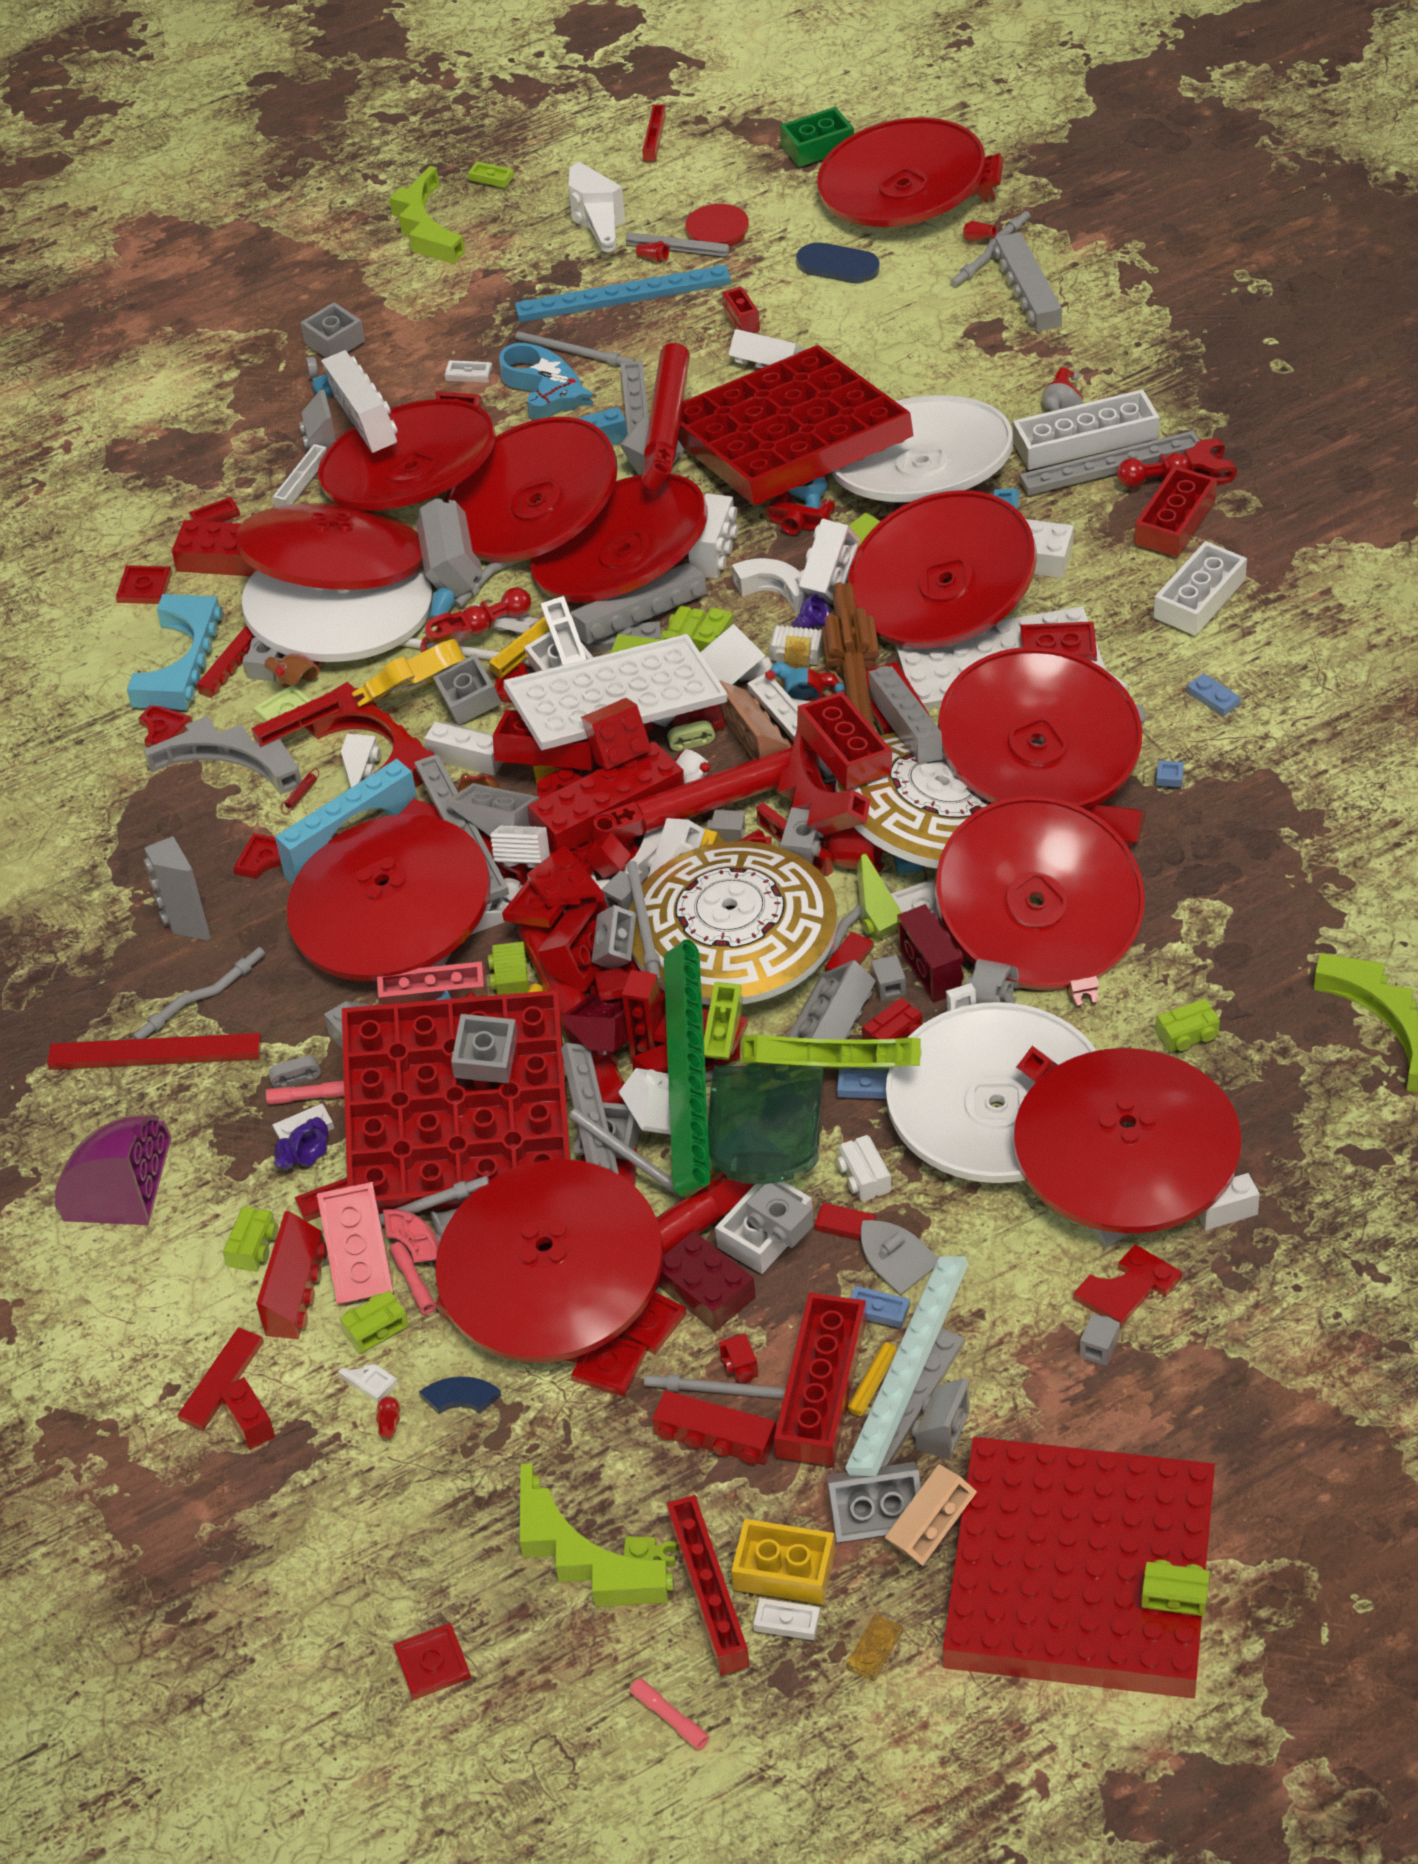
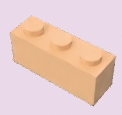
(930, 1514)

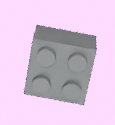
(332, 330)
(467, 689)
(484, 1048)

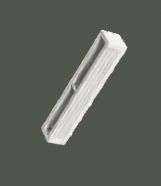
(299, 477)

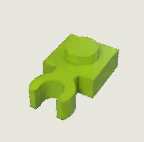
(646, 1549)

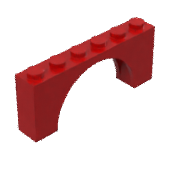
(372, 719)

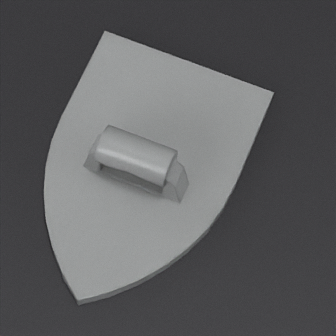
(896, 1254)

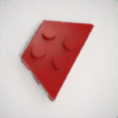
(563, 880)

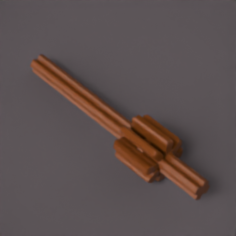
(851, 646)

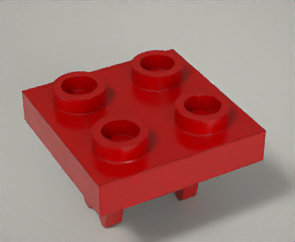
(991, 178)

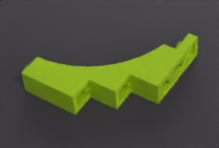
(614, 1577)

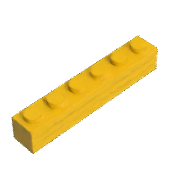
(515, 652)

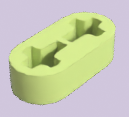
(691, 735)

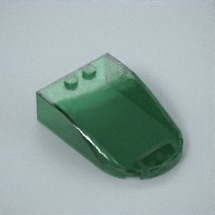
(765, 1121)

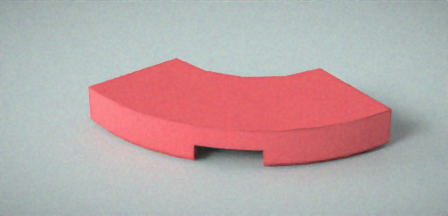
(412, 1232)

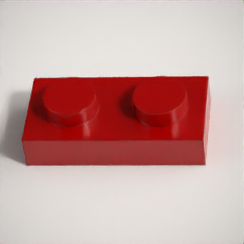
(1152, 1268)

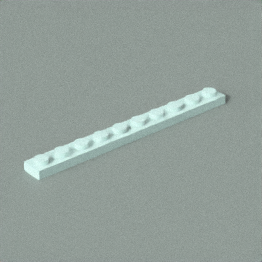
(906, 1367)

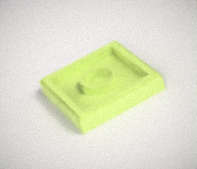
(280, 703)

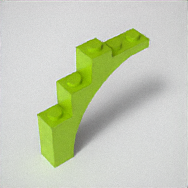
(424, 233)
(1367, 986)
(831, 1053)

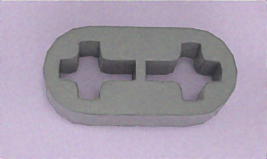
(294, 1072)

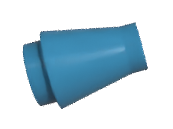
(442, 602)

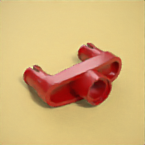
(795, 516)

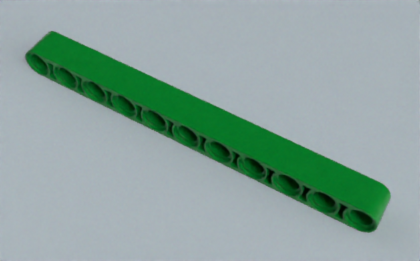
(686, 1069)

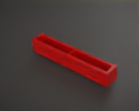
(654, 132)
(225, 664)
(296, 718)

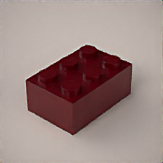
(929, 952)
(705, 1281)

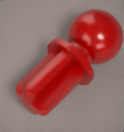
(387, 1416)

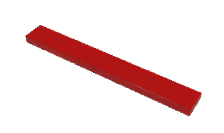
(154, 1051)

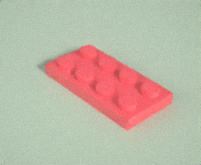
(355, 1243)

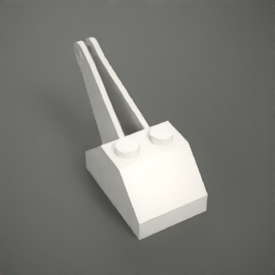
(596, 204)

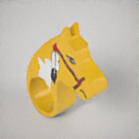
(410, 674)

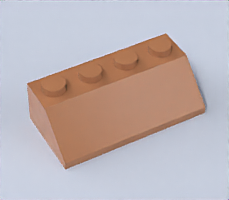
(750, 724)

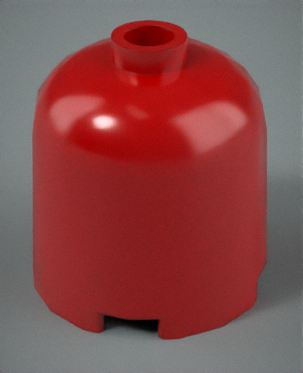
(849, 846)

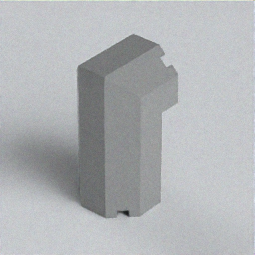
(447, 547)

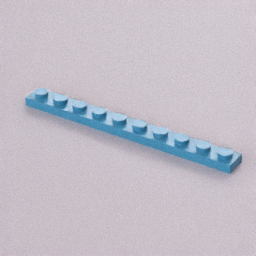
(622, 293)

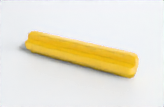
(872, 1379)

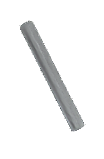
(681, 245)

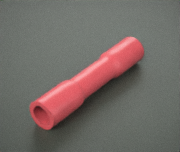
(291, 1094)
(419, 1291)
(684, 1726)

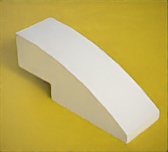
(563, 631)

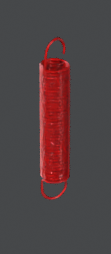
(300, 791)

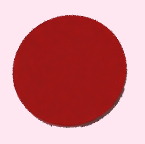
(717, 224)

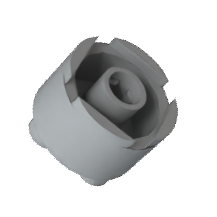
(991, 983)

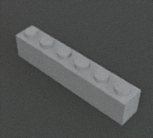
(1028, 282)
(623, 611)
(905, 715)

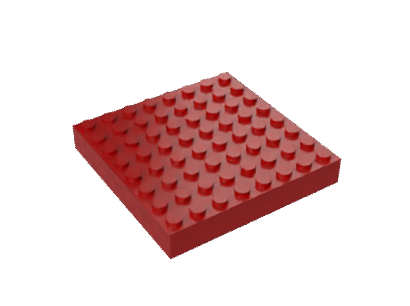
(790, 424)
(423, 1129)
(1059, 1566)

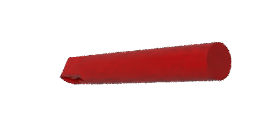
(665, 414)
(693, 797)
(605, 1066)
(700, 1209)

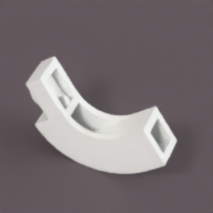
(769, 575)

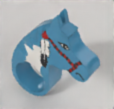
(551, 380)

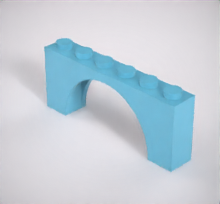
(175, 685)
(387, 789)

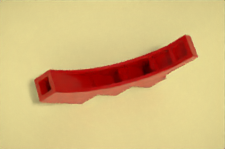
(804, 785)

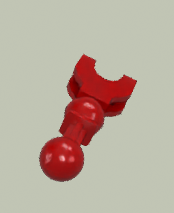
(1199, 459)
(475, 619)

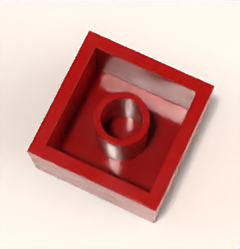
(616, 733)

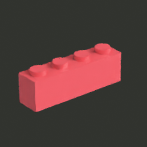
(431, 982)

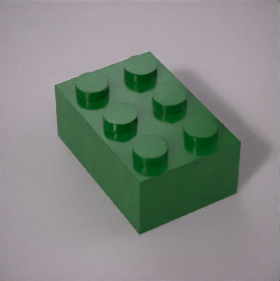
(814, 135)

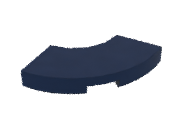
(460, 1392)

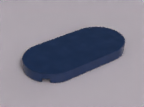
(837, 262)

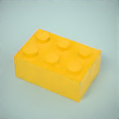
(783, 1561)

